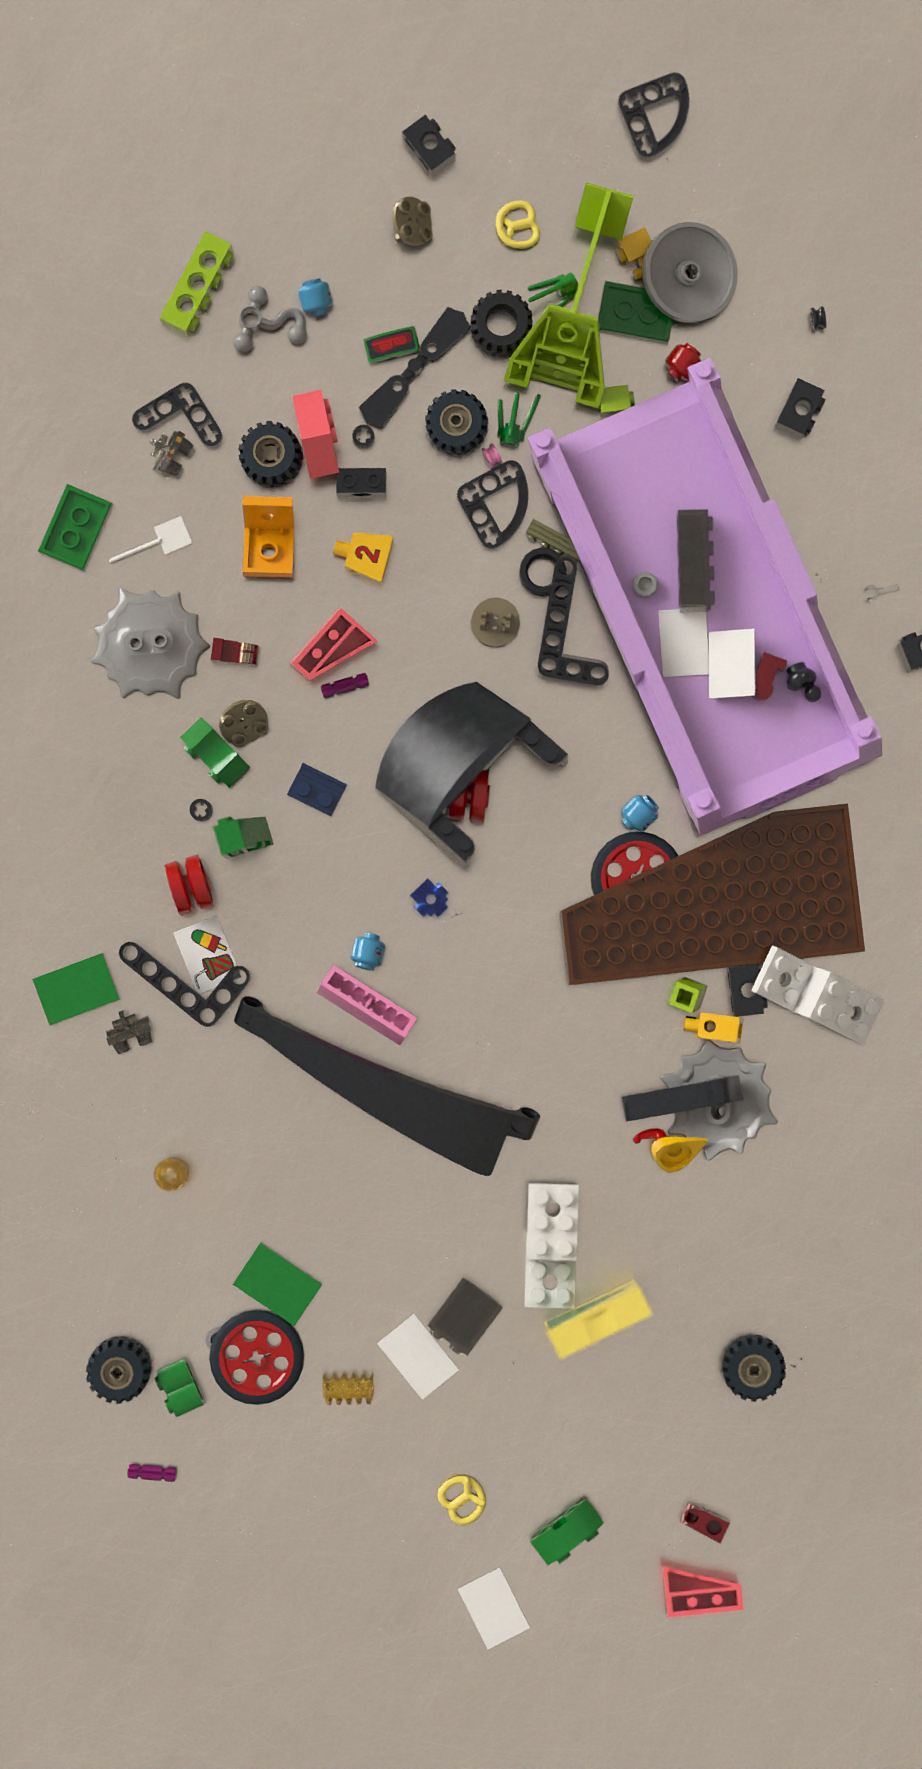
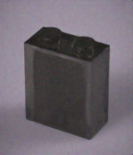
(464, 1316)

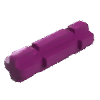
(344, 685)
(151, 1473)

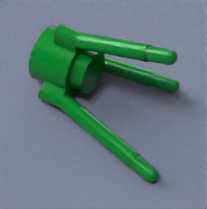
(564, 285)
(510, 433)

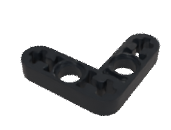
(178, 406)

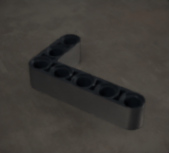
(559, 628)
(182, 987)
(682, 1098)

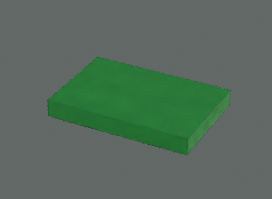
(631, 313)
(75, 527)
(76, 989)
(277, 1284)

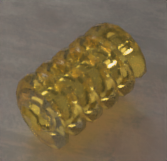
(164, 1181)
(348, 1389)

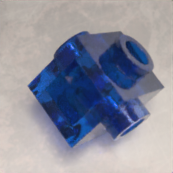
(423, 891)

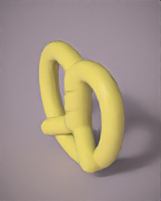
(517, 225)
(463, 1499)

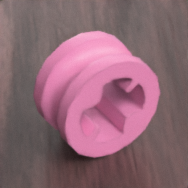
(491, 455)

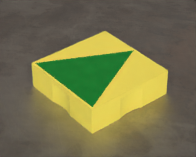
(597, 1318)

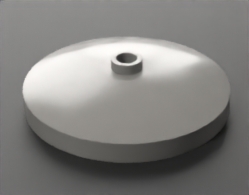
(709, 271)

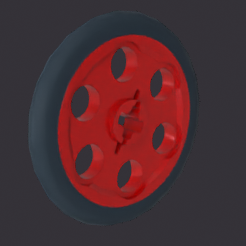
(615, 852)
(281, 1380)

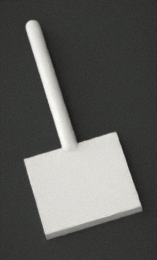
(170, 534)

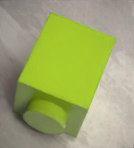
(616, 400)
(688, 995)

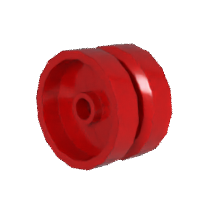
(476, 798)
(185, 886)

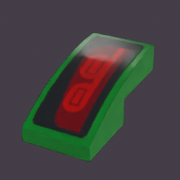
(392, 344)

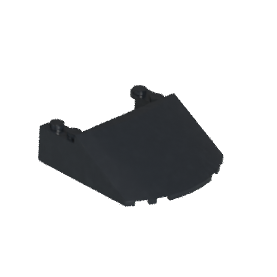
(446, 751)

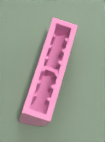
(366, 1005)

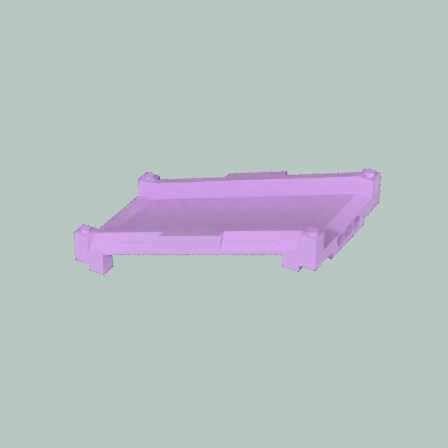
(619, 504)

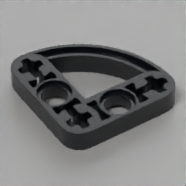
(638, 112)
(478, 503)

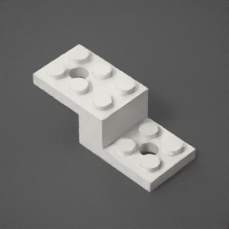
(817, 995)
(551, 1245)

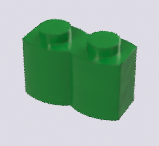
(179, 1387)

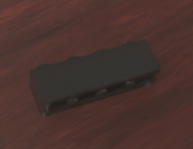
(693, 560)

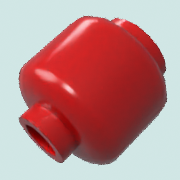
(680, 359)

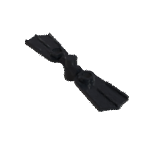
(385, 399)

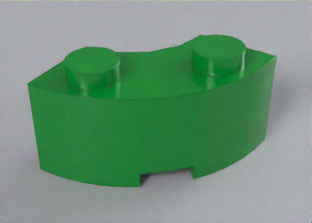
(214, 752)
(567, 1532)

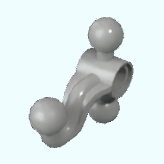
(257, 297)

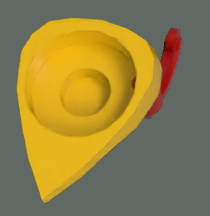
(671, 1152)

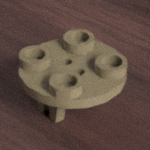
(412, 221)
(507, 622)
(252, 716)

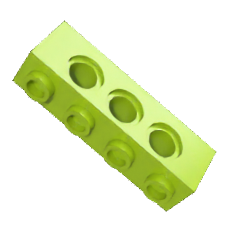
(208, 247)

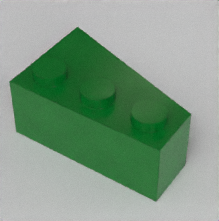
(242, 835)

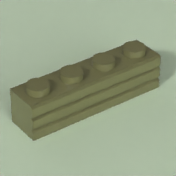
(551, 538)

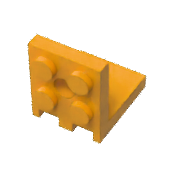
(268, 524)

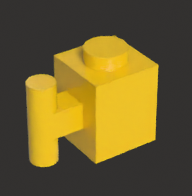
(633, 248)

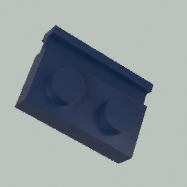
(317, 789)

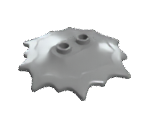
(149, 665)
(741, 1117)

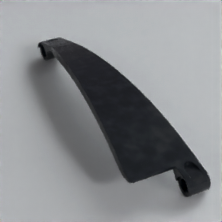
(436, 1118)

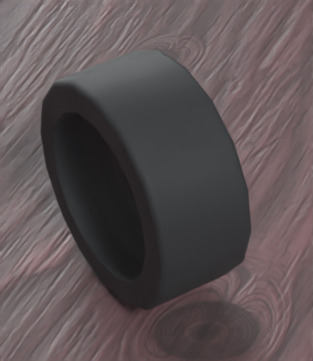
(525, 563)

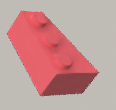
(316, 433)
(332, 644)
(698, 1594)

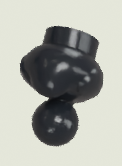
(803, 678)

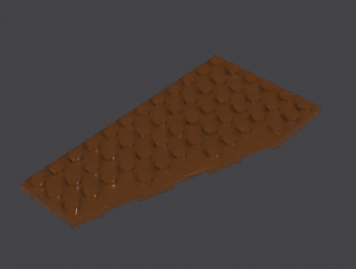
(726, 903)

